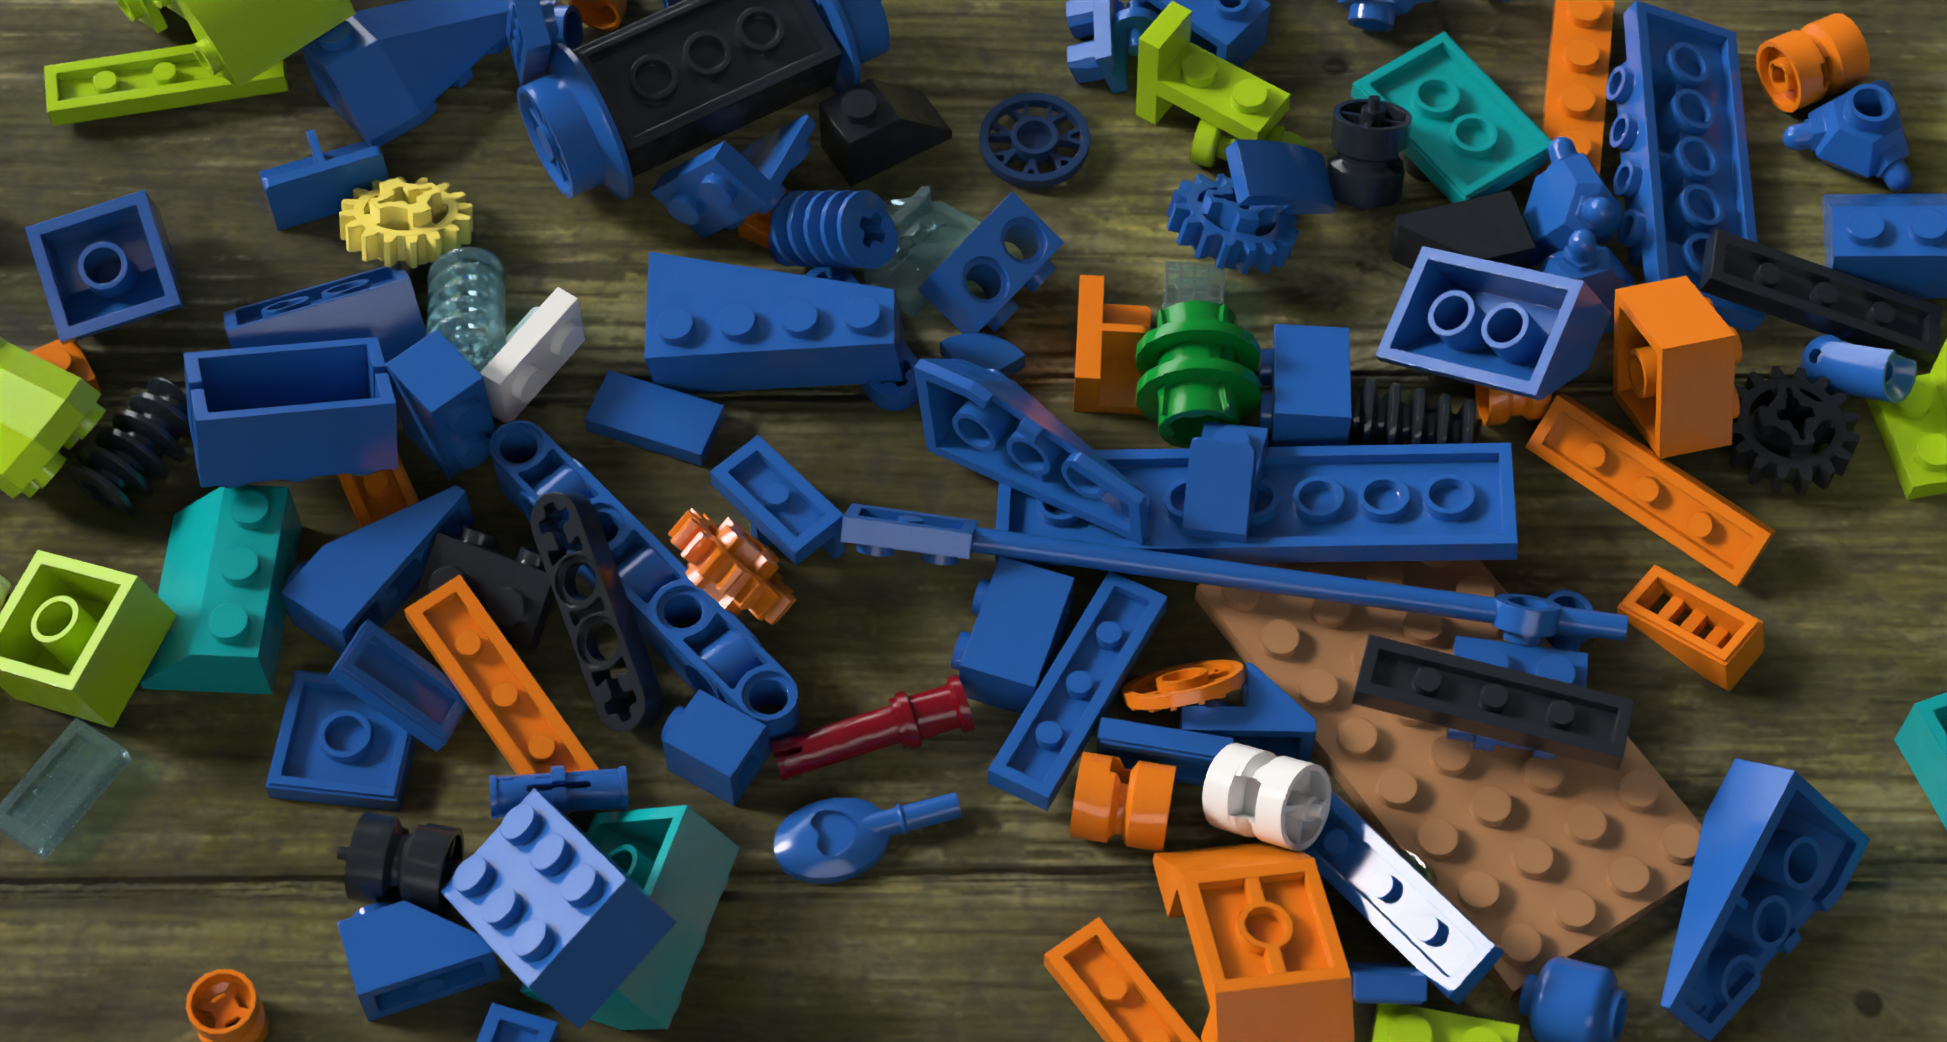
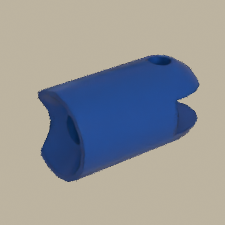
(1859, 369)

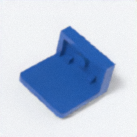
(726, 186)

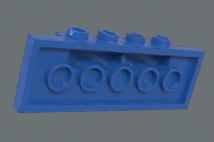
(1681, 147)

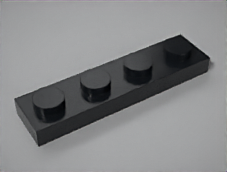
(1820, 297)
(1494, 702)

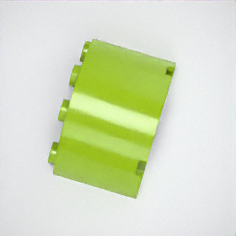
(244, 35)

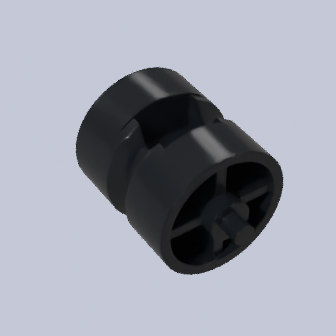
(1368, 145)
(392, 862)

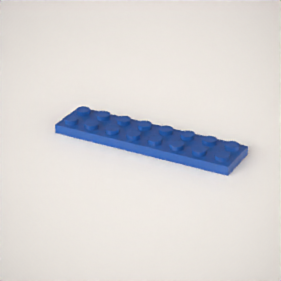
(1317, 505)

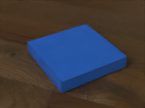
(338, 749)

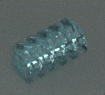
(469, 302)

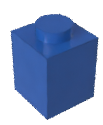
(715, 746)

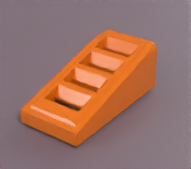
(1707, 655)

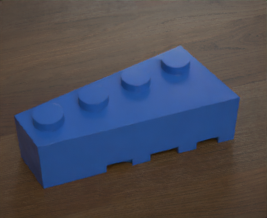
(765, 328)

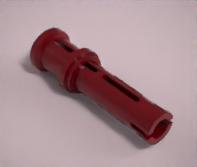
(903, 721)

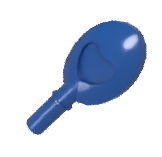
(850, 835)

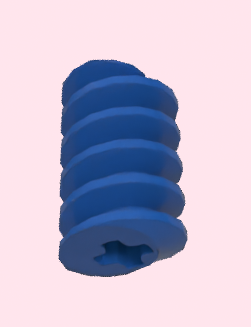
(832, 230)

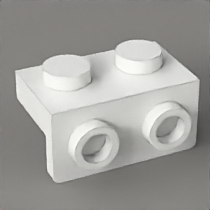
(533, 354)

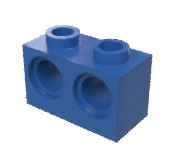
(989, 264)

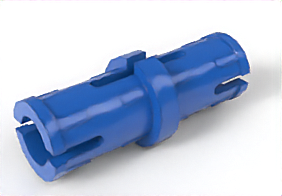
(565, 790)

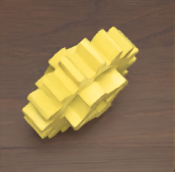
(405, 221)

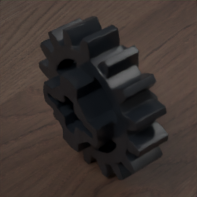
(1790, 429)

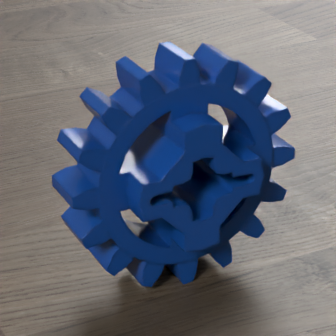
(1232, 234)

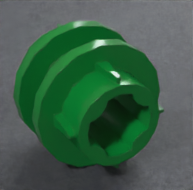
(1196, 370)

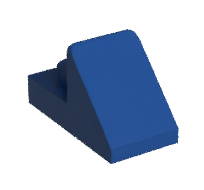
(1223, 481)
(1265, 720)

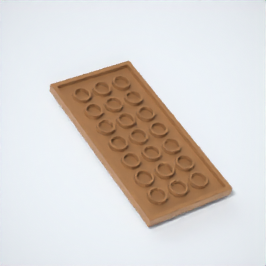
(1519, 843)

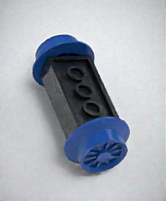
(688, 81)

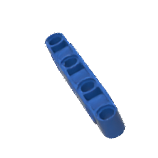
(709, 656)

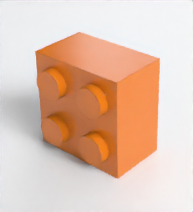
(1675, 366)

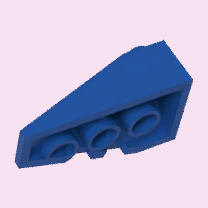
(398, 58)
(1009, 436)
(1759, 872)

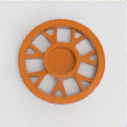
(1183, 685)

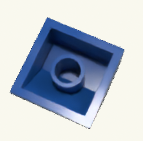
(105, 266)

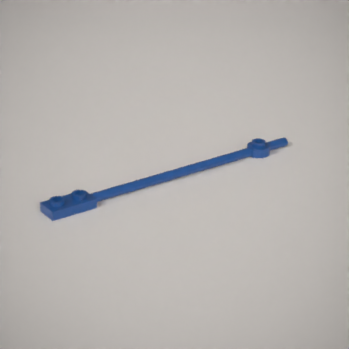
(947, 538)

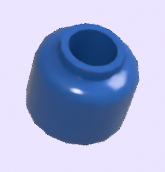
(1574, 1002)

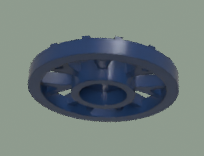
(1034, 140)

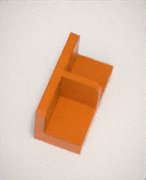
(1107, 351)

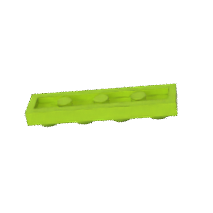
(143, 84)

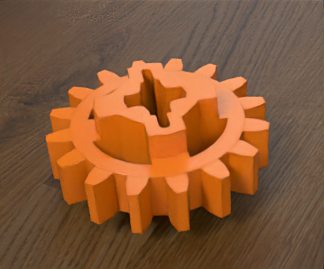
(732, 566)

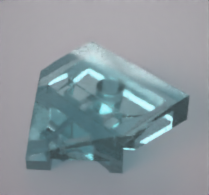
(925, 239)

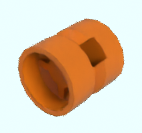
(1813, 62)
(1122, 801)

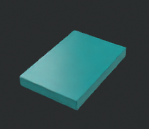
(1462, 122)

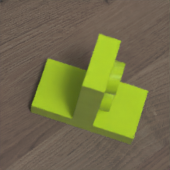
(1200, 82)

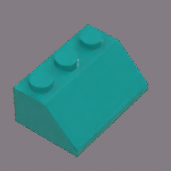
(225, 585)
(685, 870)

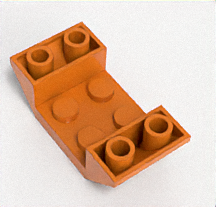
(1261, 942)

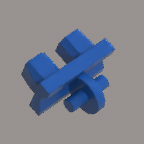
(1115, 35)

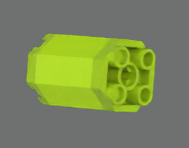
(38, 415)

